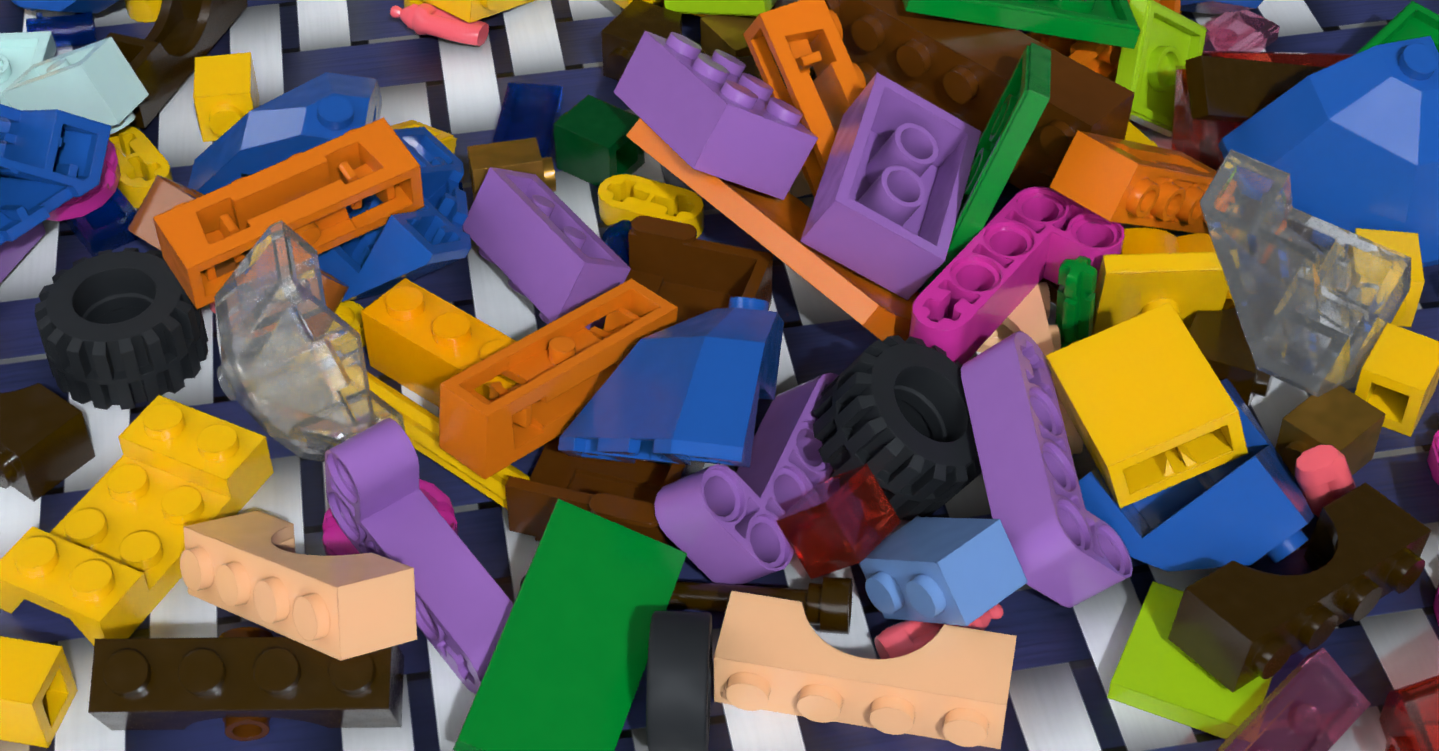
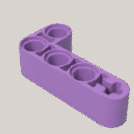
(1034, 477)
(384, 512)
(730, 516)

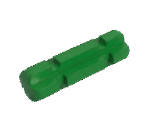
(1075, 299)

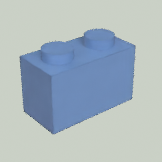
(942, 570)

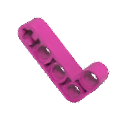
(1005, 265)

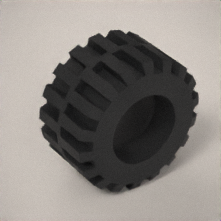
(120, 329)
(905, 419)

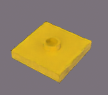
(1144, 281)

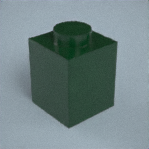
(594, 141)

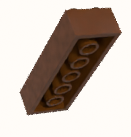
(967, 69)

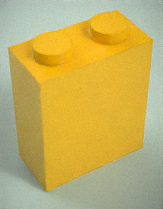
(1147, 404)

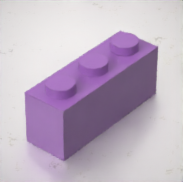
(541, 244)

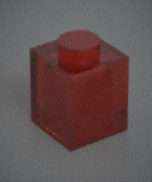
(839, 522)

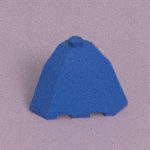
(288, 126)
(1359, 141)
(44, 164)
(409, 241)
(686, 392)
(1215, 517)

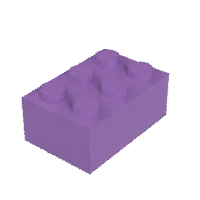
(715, 114)
(892, 187)

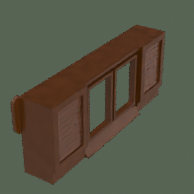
(694, 278)

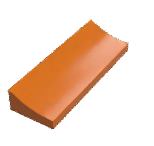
(779, 228)

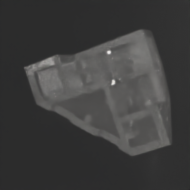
(1300, 285)
(290, 353)

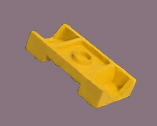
(126, 536)

